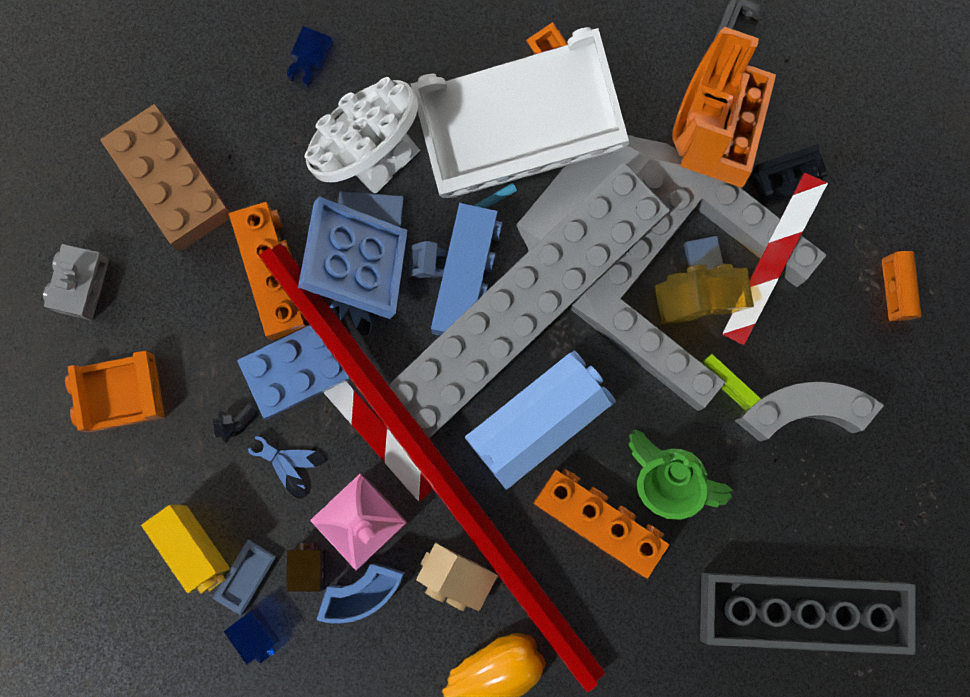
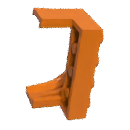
(701, 120)

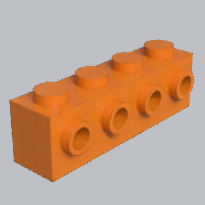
(255, 232)
(601, 523)

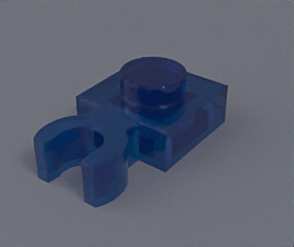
(309, 51)

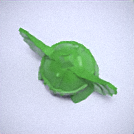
(674, 480)

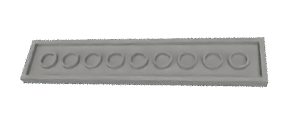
(527, 298)

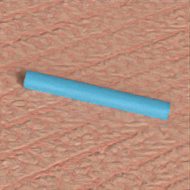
(494, 198)

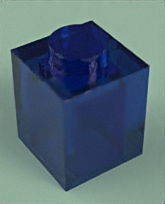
(252, 637)

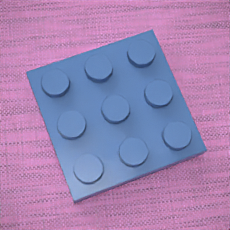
(353, 258)

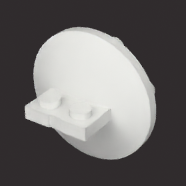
(367, 137)

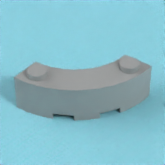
(816, 400)

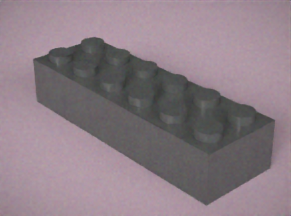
(807, 613)

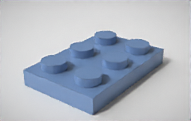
(290, 372)

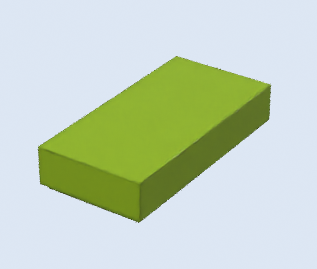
(733, 385)

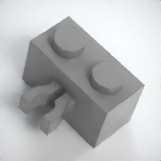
(75, 282)

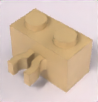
(456, 578)

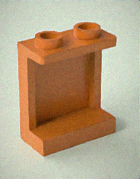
(115, 393)

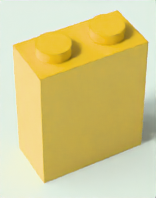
(186, 549)

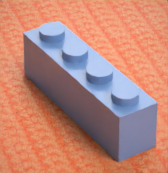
(466, 264)

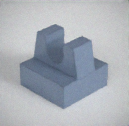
(423, 260)

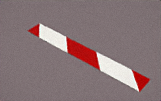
(776, 255)
(379, 438)

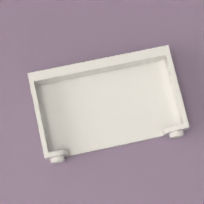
(521, 116)

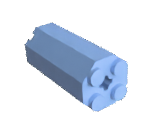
(540, 419)

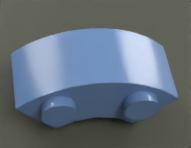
(361, 598)

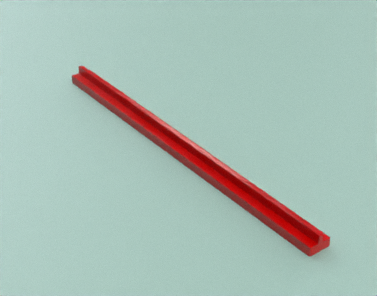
(435, 469)

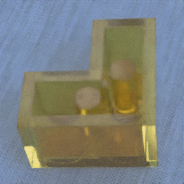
(703, 293)

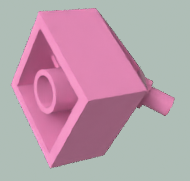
(359, 521)

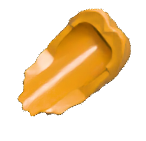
(501, 669)

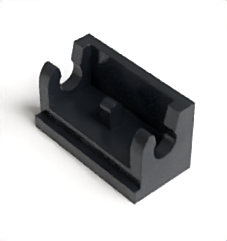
(781, 175)

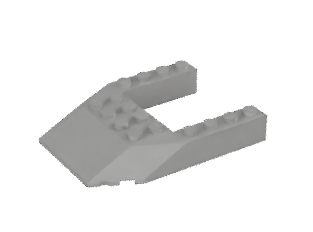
(681, 193)

